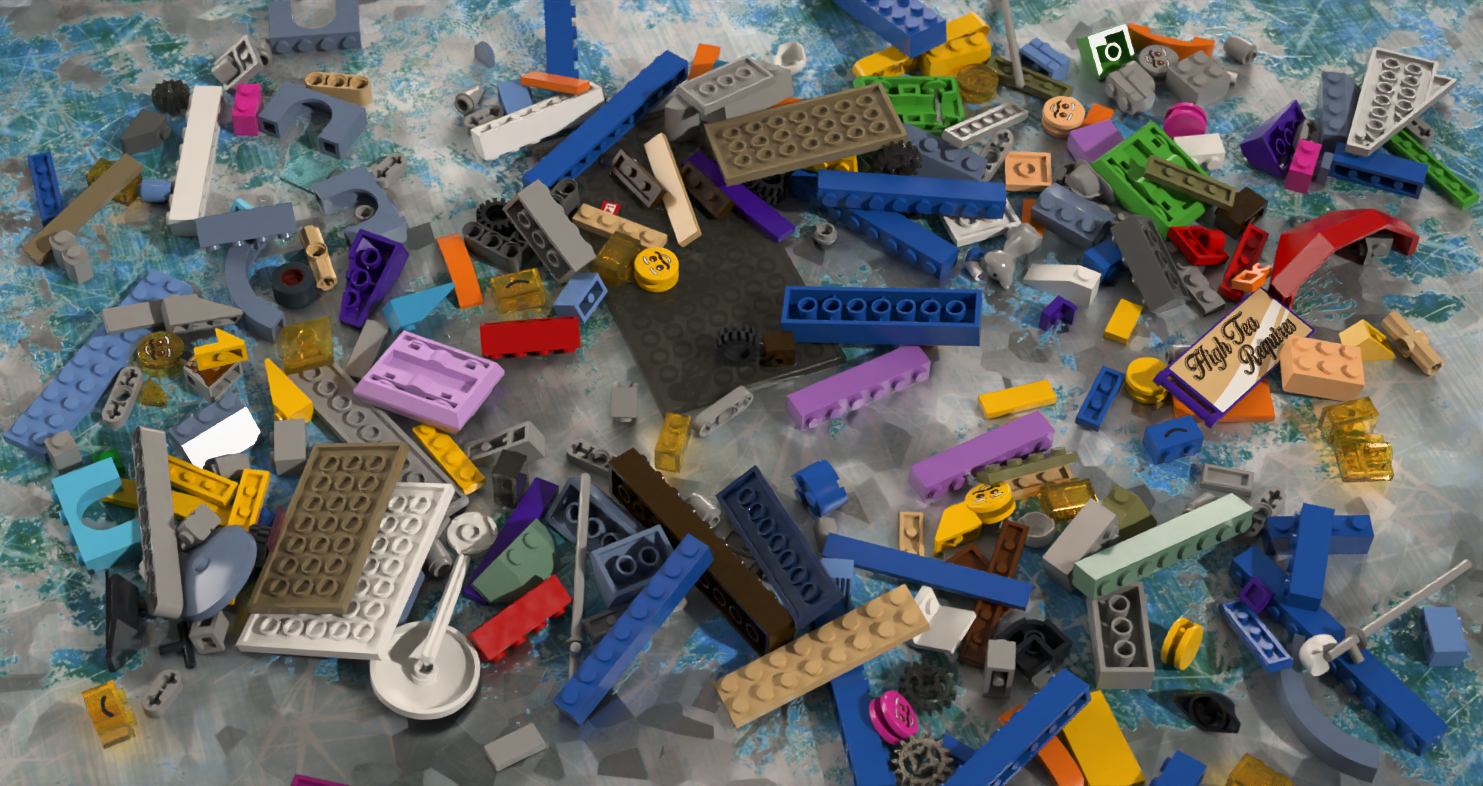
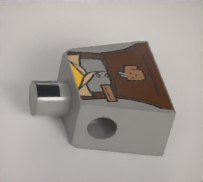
(210, 382)

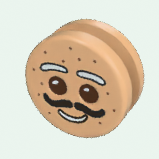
(1062, 116)

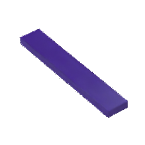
(746, 202)
(532, 506)

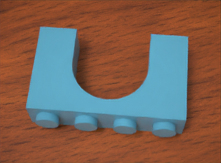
(96, 547)

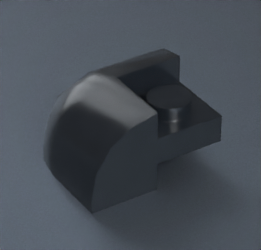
(1038, 646)

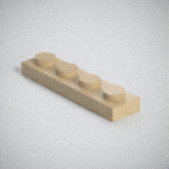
(606, 224)

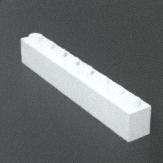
(196, 160)

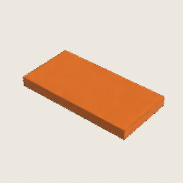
(1254, 407)

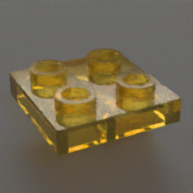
(1363, 458)

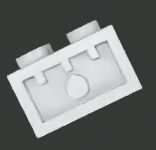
(946, 624)

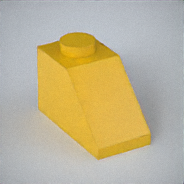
(1372, 343)
(957, 527)

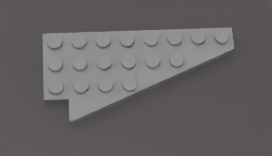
(1392, 96)

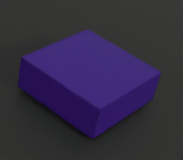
(1256, 594)

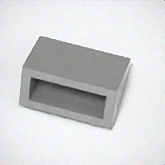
(681, 120)

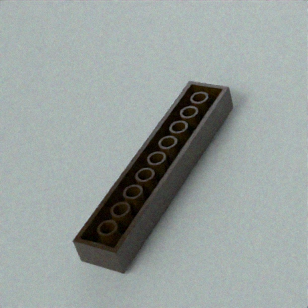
(727, 581)

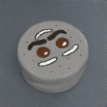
(1156, 61)

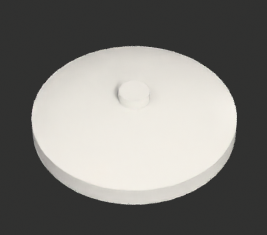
(420, 688)

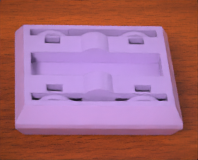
(429, 382)

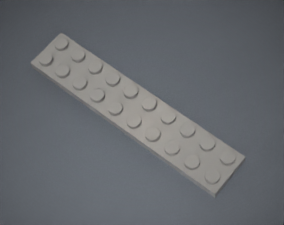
(361, 422)

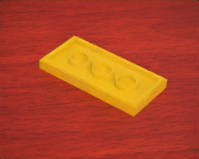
(1101, 747)

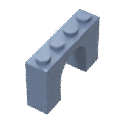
(289, 37)
(295, 101)
(361, 188)

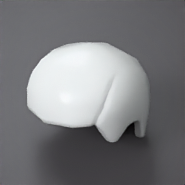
(790, 56)
(1041, 529)
(1312, 653)

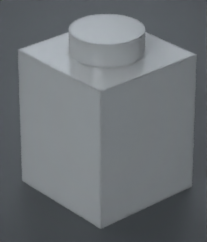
(63, 452)

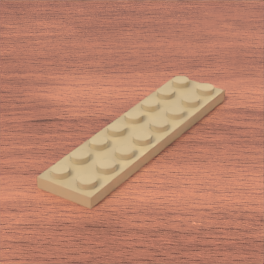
(821, 655)

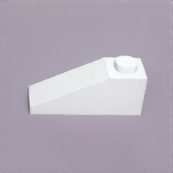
(1068, 281)

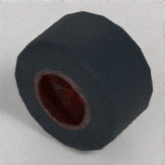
(293, 284)

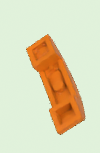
(1142, 38)
(460, 270)
(1054, 759)

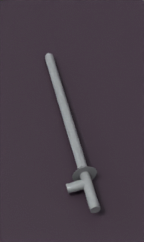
(1012, 43)
(1356, 637)
(575, 642)

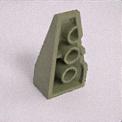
(1131, 513)

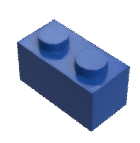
(959, 751)

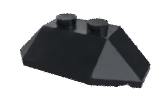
(122, 620)

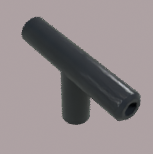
(184, 646)

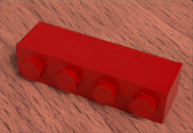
(530, 336)
(518, 619)

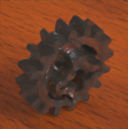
(896, 159)
(927, 687)
(912, 757)

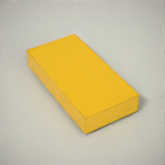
(1123, 321)

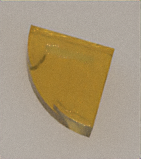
(153, 395)

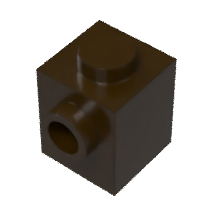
(777, 348)

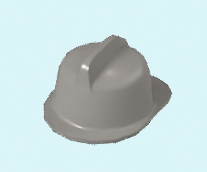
(1089, 184)

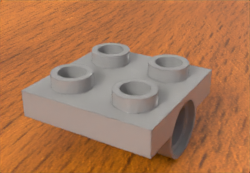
(238, 64)

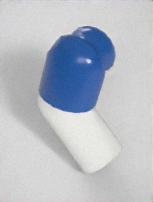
(971, 263)

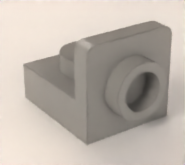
(1374, 244)

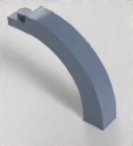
(257, 315)
(1316, 732)

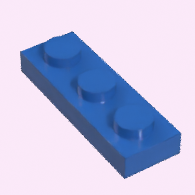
(1100, 398)

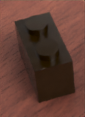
(1246, 209)

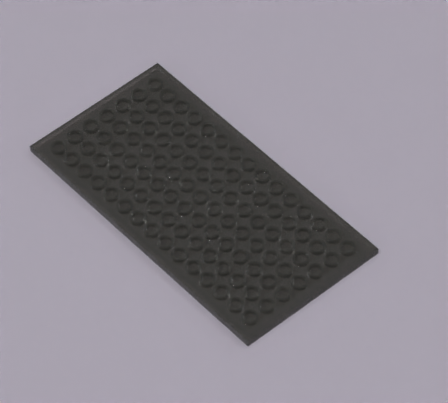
(723, 279)

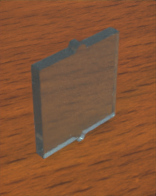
(306, 172)

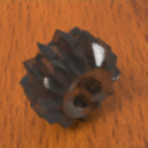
(170, 96)

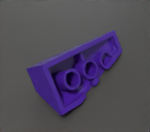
(1272, 142)
(371, 273)

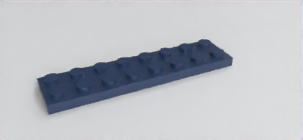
(779, 547)

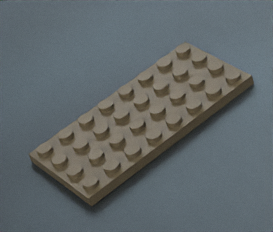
(804, 134)
(329, 529)

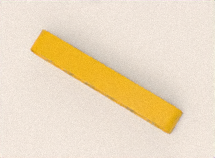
(895, 63)

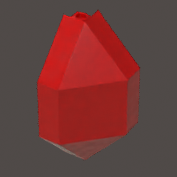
(1312, 243)

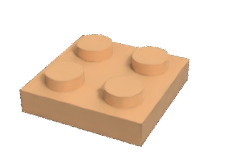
(1027, 171)

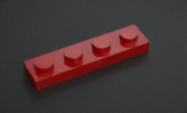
(1244, 257)

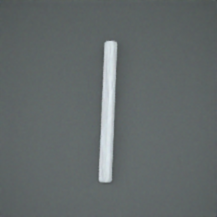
(445, 609)

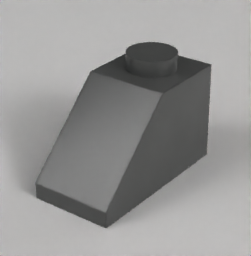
(145, 132)

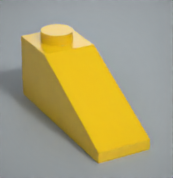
(287, 398)

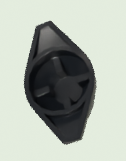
(1209, 710)

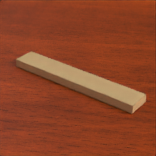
(676, 198)

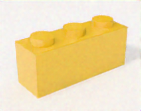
(955, 54)

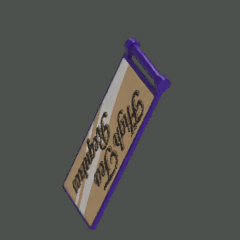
(1233, 356)

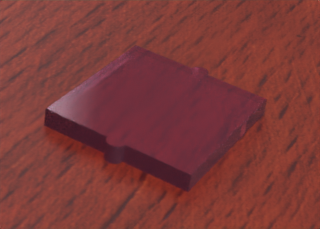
(275, 530)

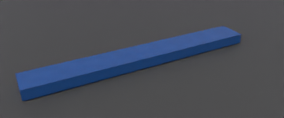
(929, 572)

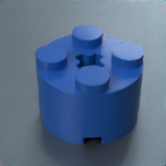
(819, 489)

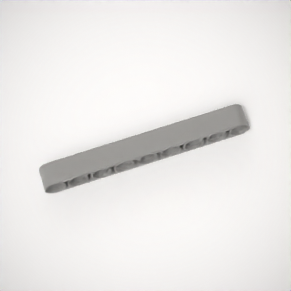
(157, 523)

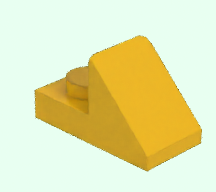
(226, 351)

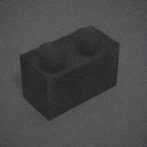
(510, 478)

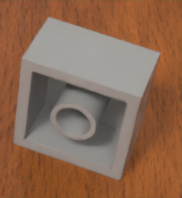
(1197, 80)

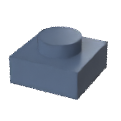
(1322, 168)

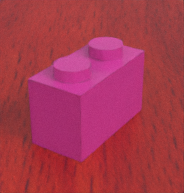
(246, 108)
(1302, 166)

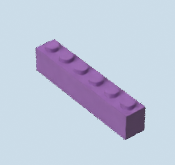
(858, 386)
(959, 464)

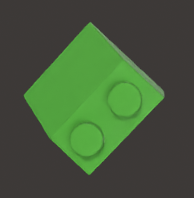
(1106, 50)

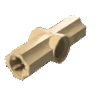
(318, 257)
(1412, 343)

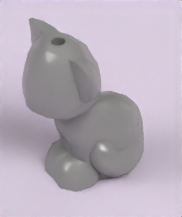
(1020, 241)

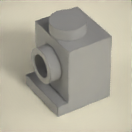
(209, 634)

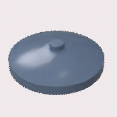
(216, 571)

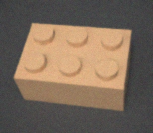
(1321, 368)

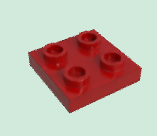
(1199, 244)

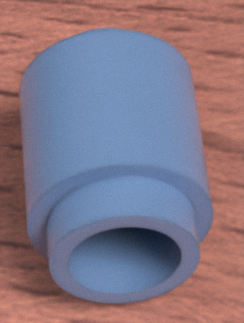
(155, 190)

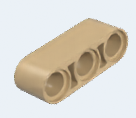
(347, 87)

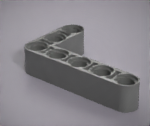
(514, 252)

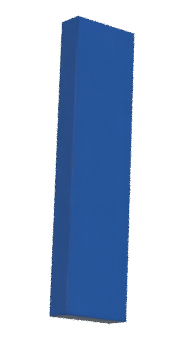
(45, 186)
(1255, 636)

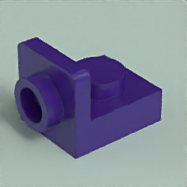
(1057, 310)

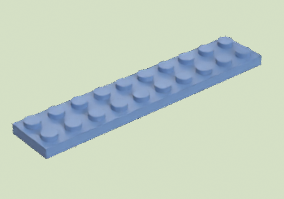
(88, 373)

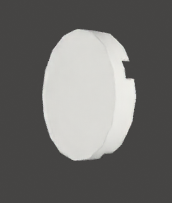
(471, 534)

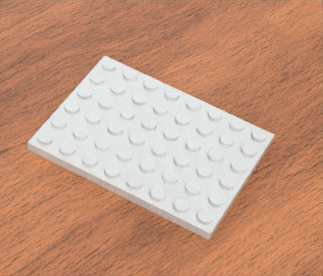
(381, 592)

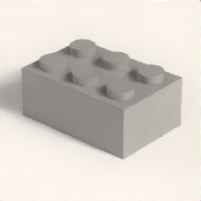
(1087, 534)

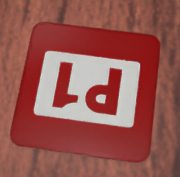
(610, 207)

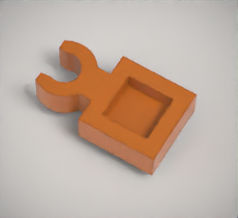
(1251, 280)

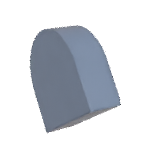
(484, 54)

